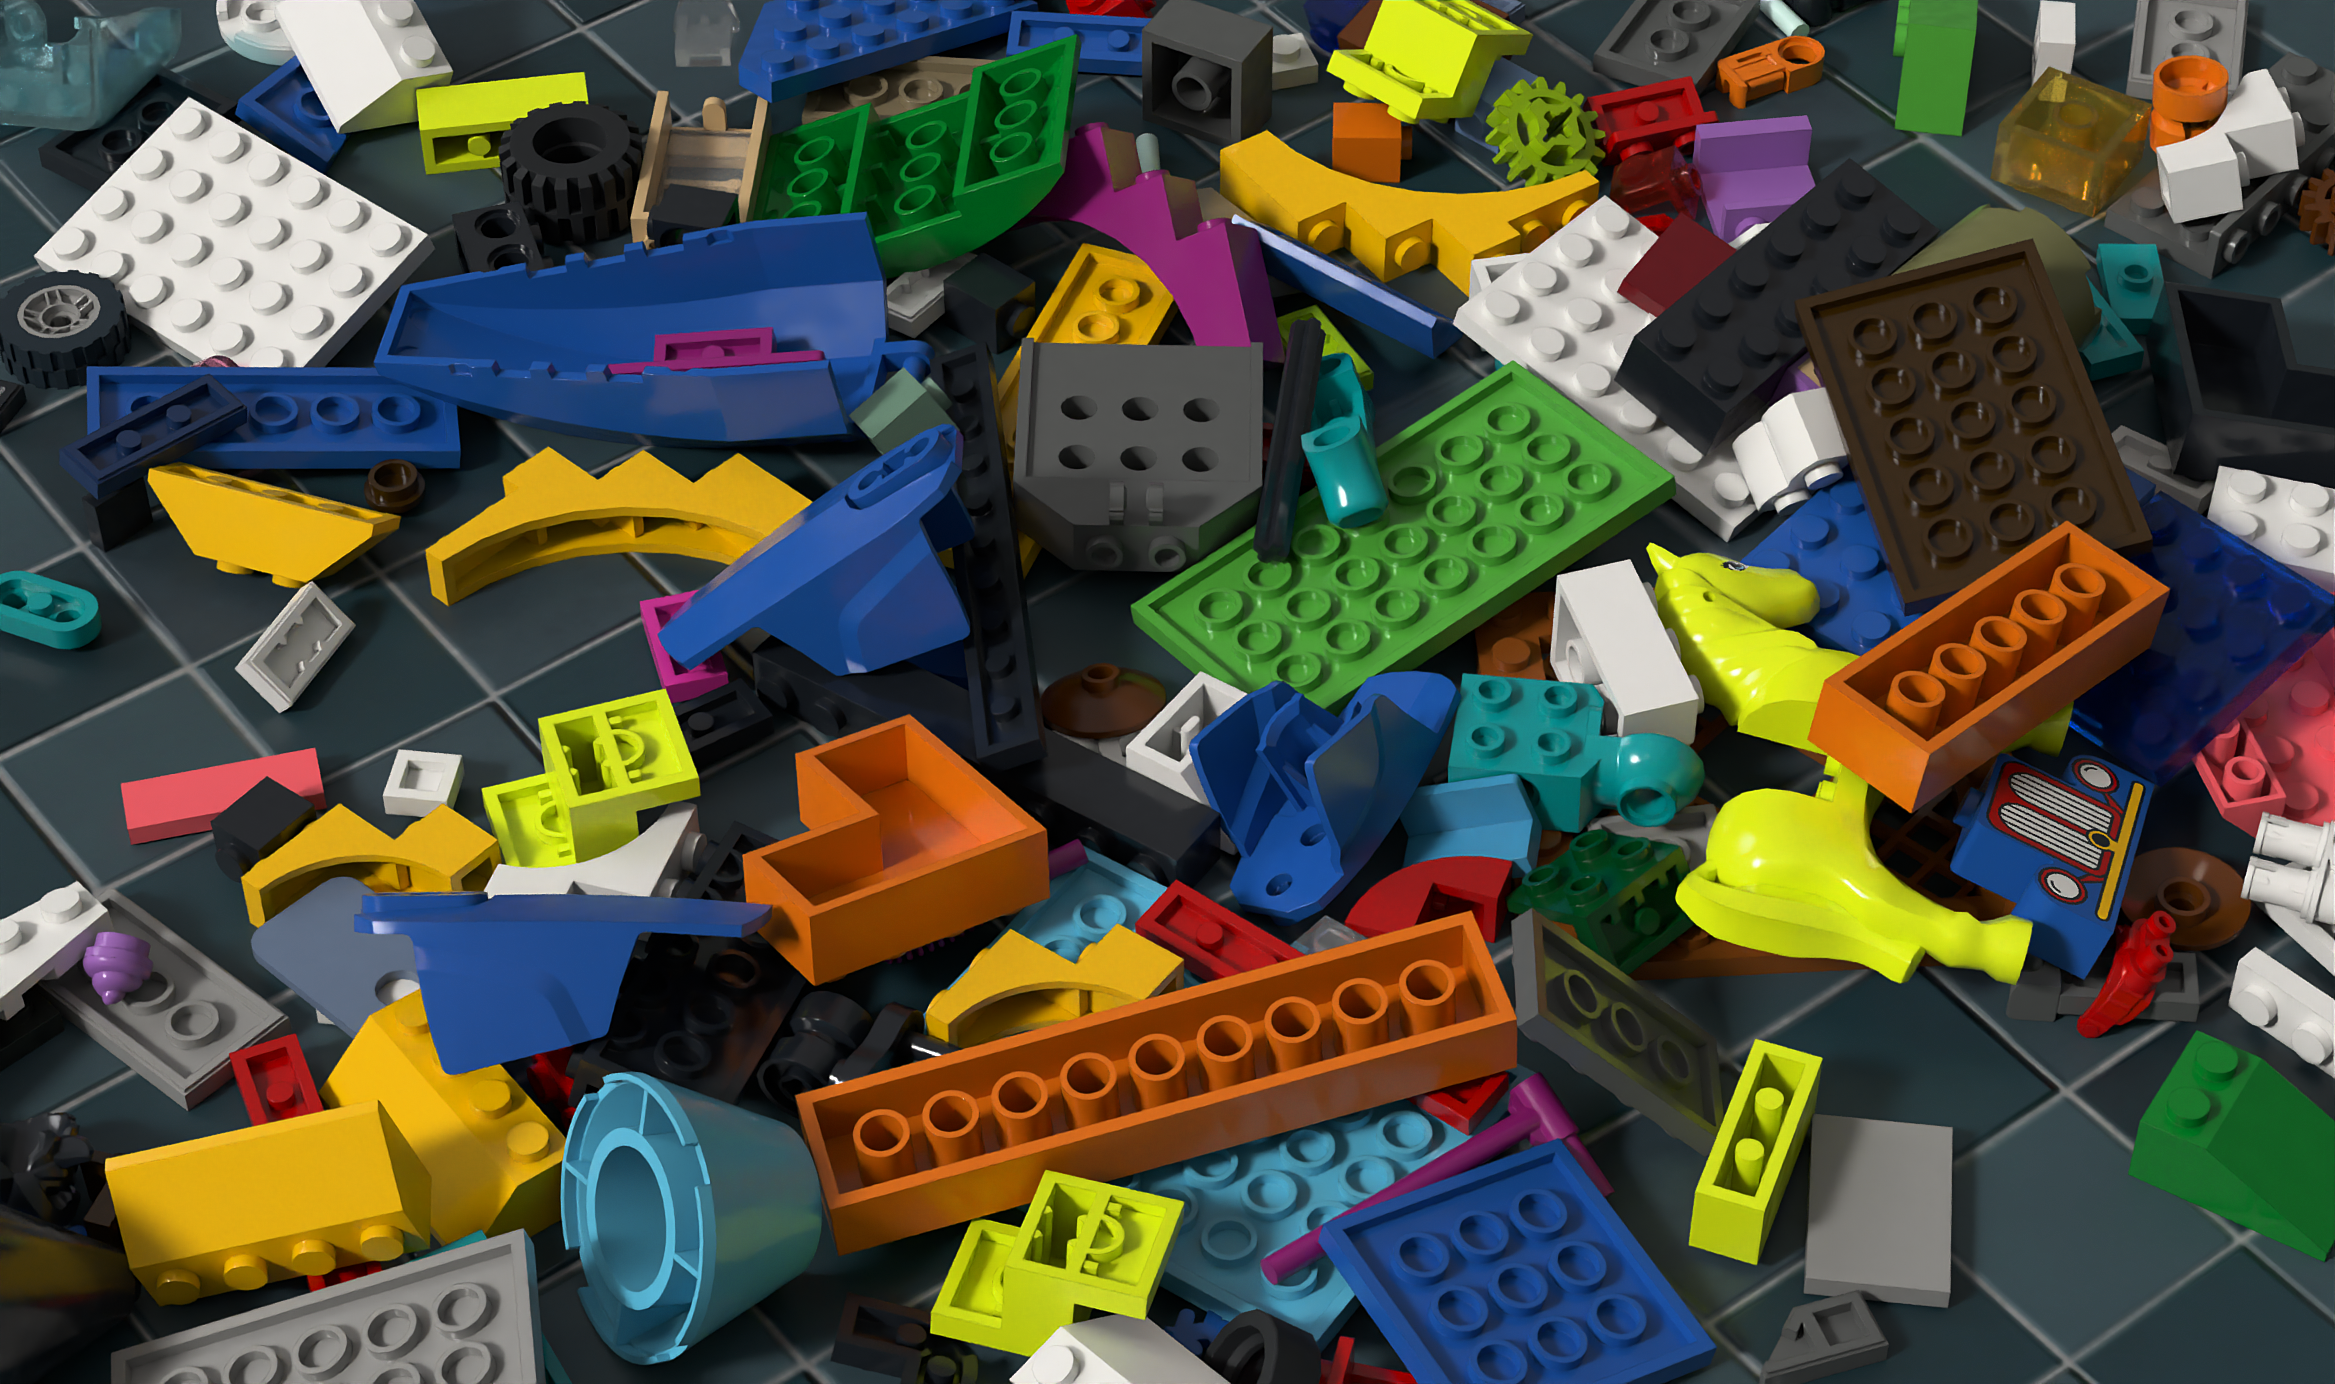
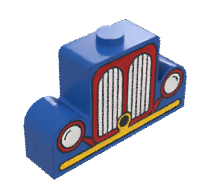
(2055, 850)

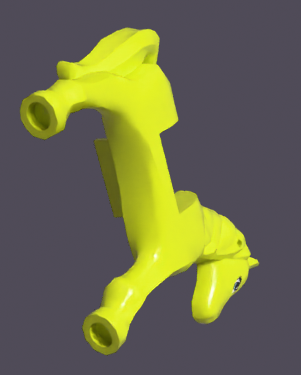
(1792, 866)

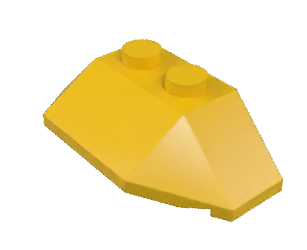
(265, 525)

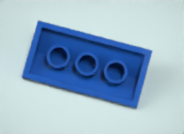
(1353, 292)

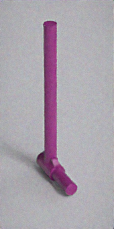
(1534, 1115)

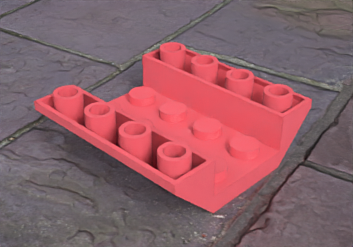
(2279, 748)

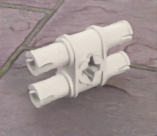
(2291, 887)

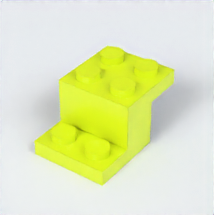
(1428, 57)
(597, 774)
(1074, 1253)

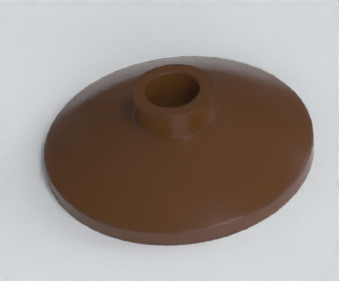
(1102, 702)
(2193, 890)

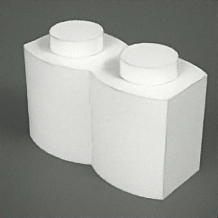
(1791, 452)

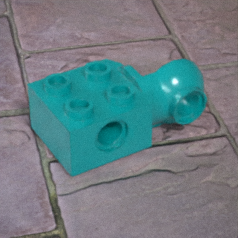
(1557, 749)

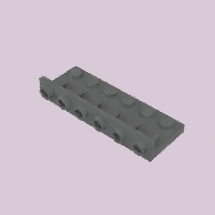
(2221, 239)

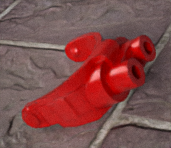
(2134, 975)

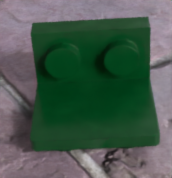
(1613, 893)

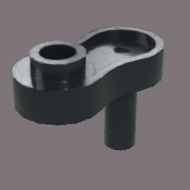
(892, 1042)

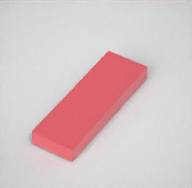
(192, 799)

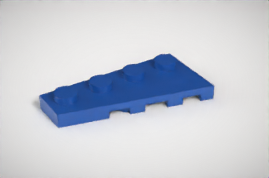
(293, 117)

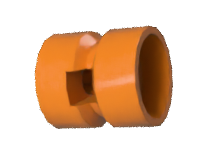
(2186, 98)

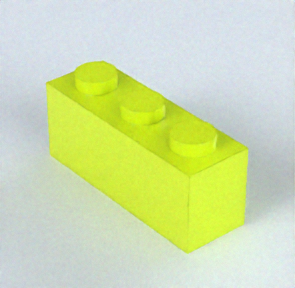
(466, 121)
(1755, 1152)

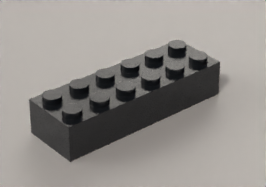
(1736, 331)

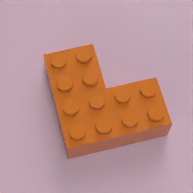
(895, 854)

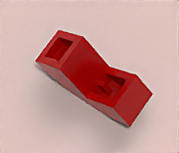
(1435, 892)

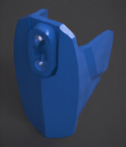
(1317, 790)

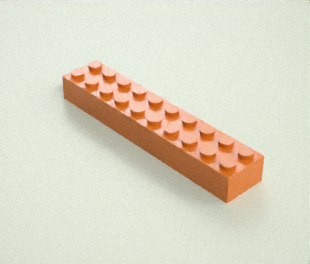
(1158, 1081)

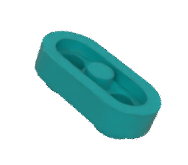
(47, 610)

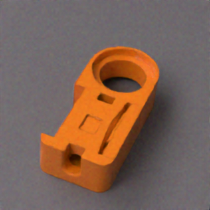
(1768, 71)

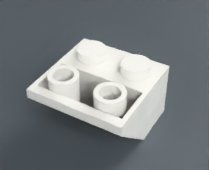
(1163, 745)

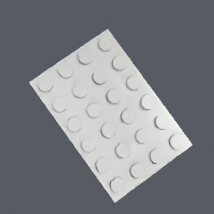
(237, 246)
(1572, 330)

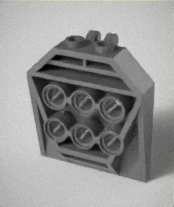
(1137, 451)

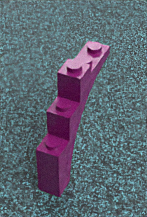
(1206, 266)

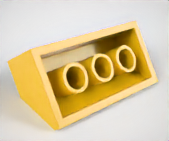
(474, 1131)
(270, 1203)

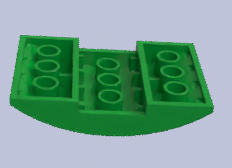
(937, 173)

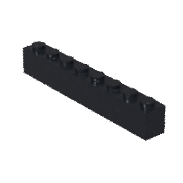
(1068, 792)

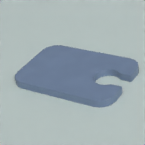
(328, 963)

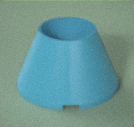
(681, 1212)

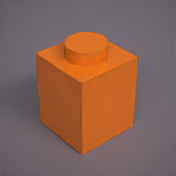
(1369, 142)

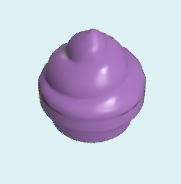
(117, 965)

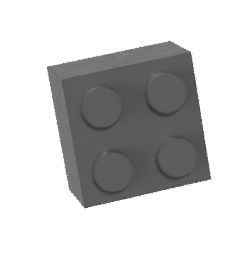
(1207, 72)

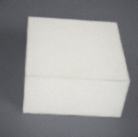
(2053, 38)

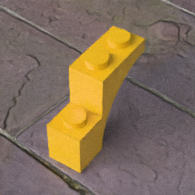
(430, 856)
(1030, 987)

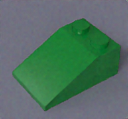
(2241, 1146)

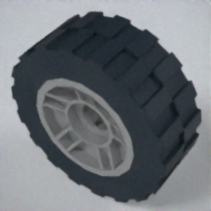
(61, 326)

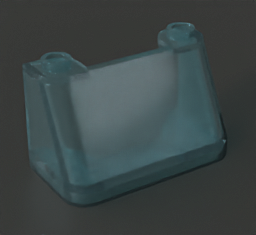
(80, 80)

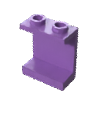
(1752, 170)

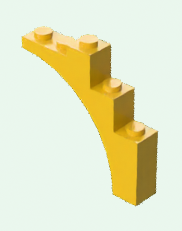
(1393, 226)
(640, 506)

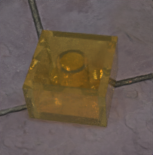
(2070, 141)

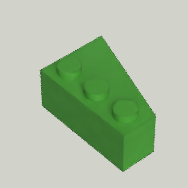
(1937, 57)

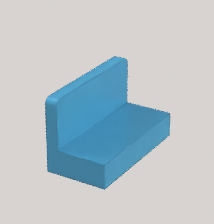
(1473, 819)

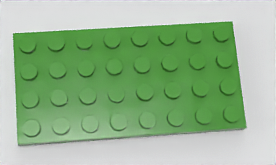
(1477, 516)

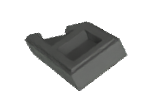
(1825, 1341)

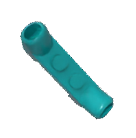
(1343, 446)

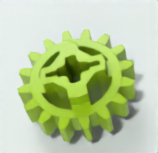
(1525, 117)

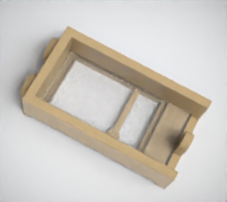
(701, 158)

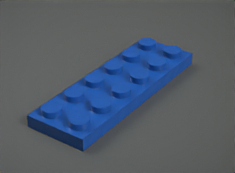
(295, 416)

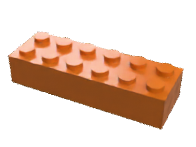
(1987, 665)

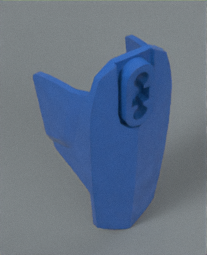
(851, 572)
(531, 968)

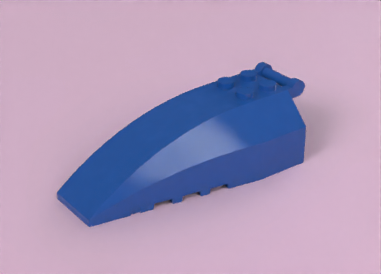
(523, 338)

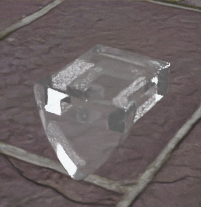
(704, 32)

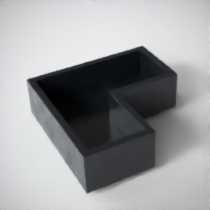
(2236, 390)

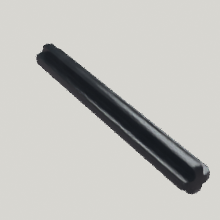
(1286, 453)

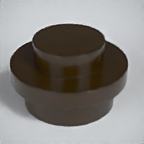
(394, 487)

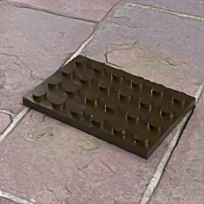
(1967, 419)

